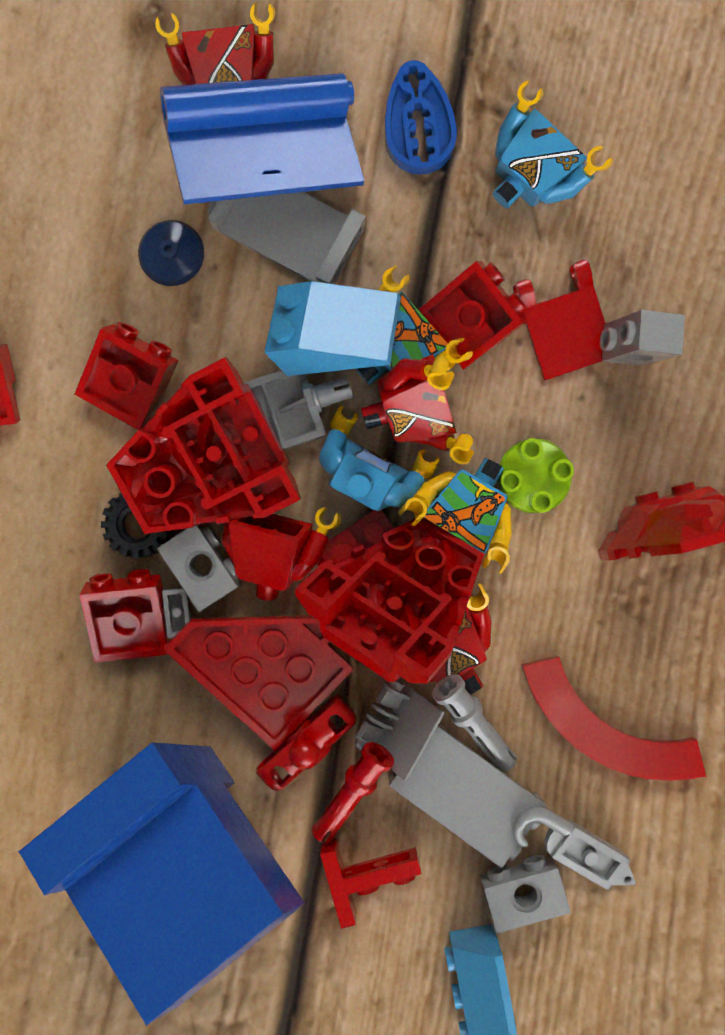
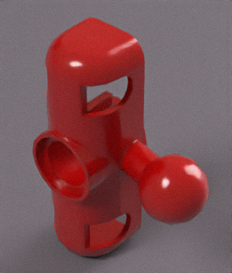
(307, 744)

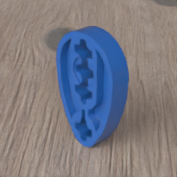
(438, 120)

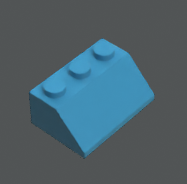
(481, 982)

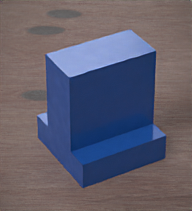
(164, 874)

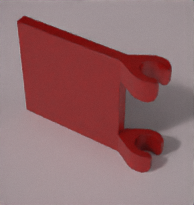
(565, 328)

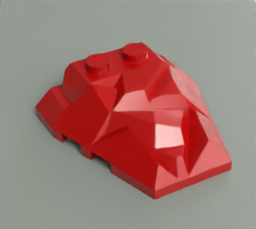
(204, 457)
(668, 524)
(396, 600)

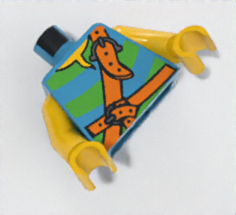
(413, 335)
(468, 509)

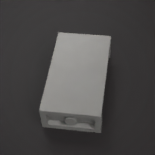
(292, 232)
(468, 796)

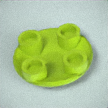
(535, 475)

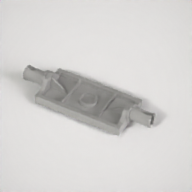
(295, 405)

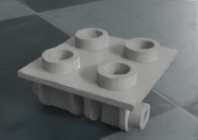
(401, 725)

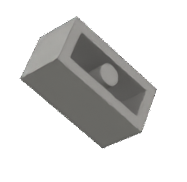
(176, 609)

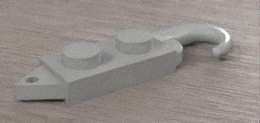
(578, 848)

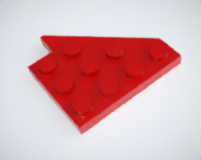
(262, 668)

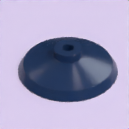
(171, 253)

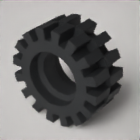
(121, 540)

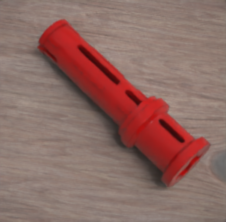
(359, 782)

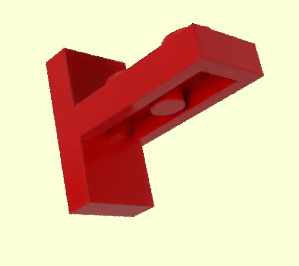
(364, 877)

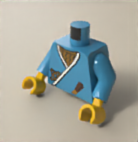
(538, 158)

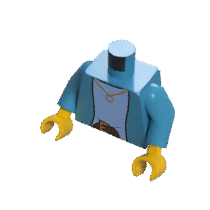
(366, 474)

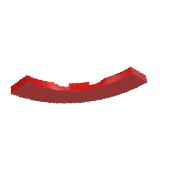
(601, 742)

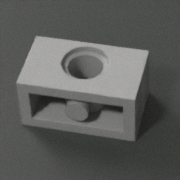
(643, 338)
(181, 555)
(543, 902)

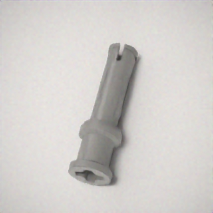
(467, 713)

